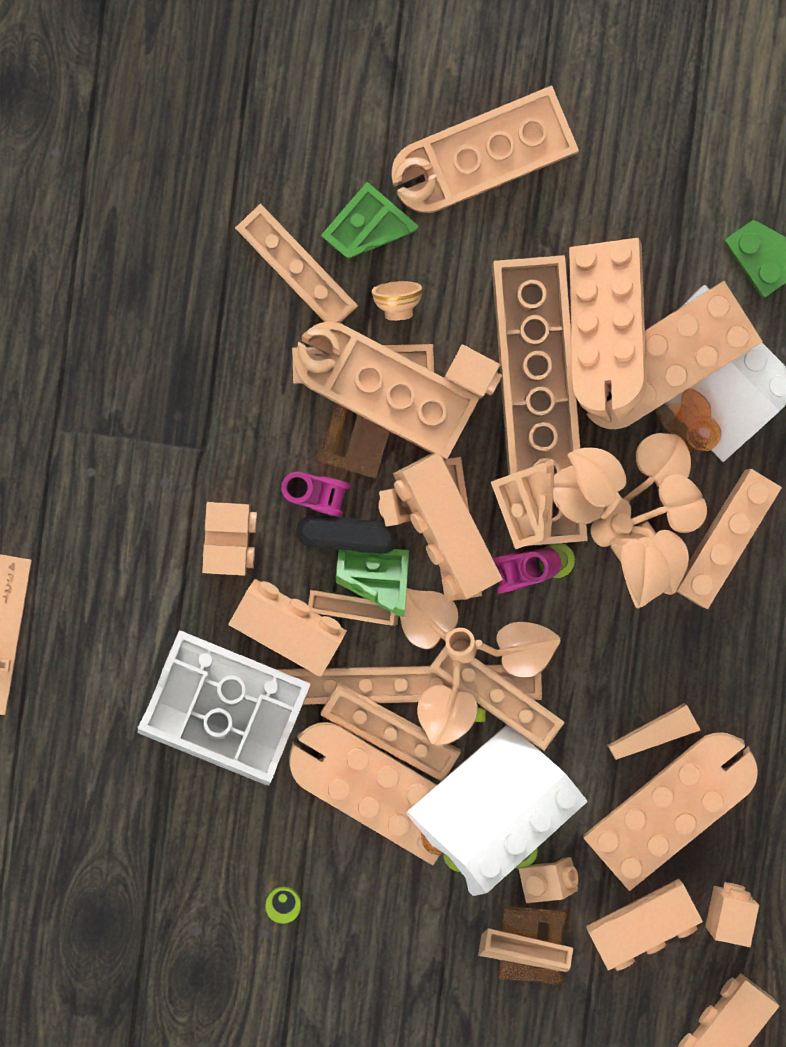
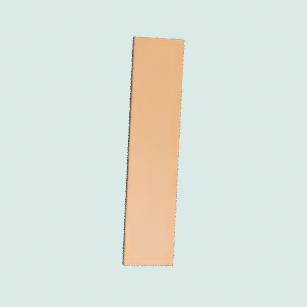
(13, 590)

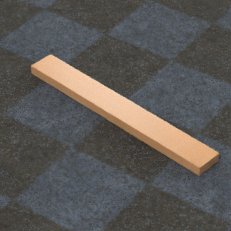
(393, 683)

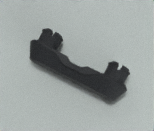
(346, 534)

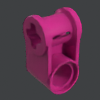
(318, 493)
(520, 569)

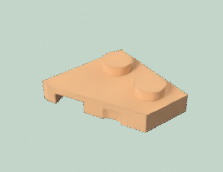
(527, 503)

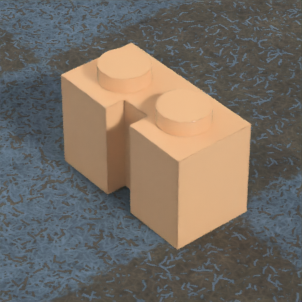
(474, 372)
(228, 538)
(732, 914)

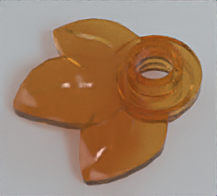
(688, 418)

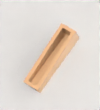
(350, 607)
(665, 728)
(525, 950)

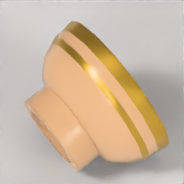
(397, 299)

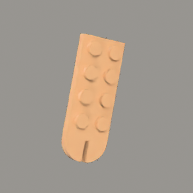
(484, 152)
(608, 326)
(688, 349)
(384, 387)
(362, 783)
(673, 807)

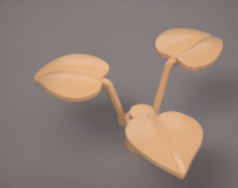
(655, 457)
(644, 568)
(449, 713)

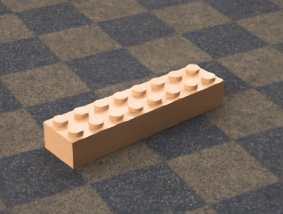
(537, 372)

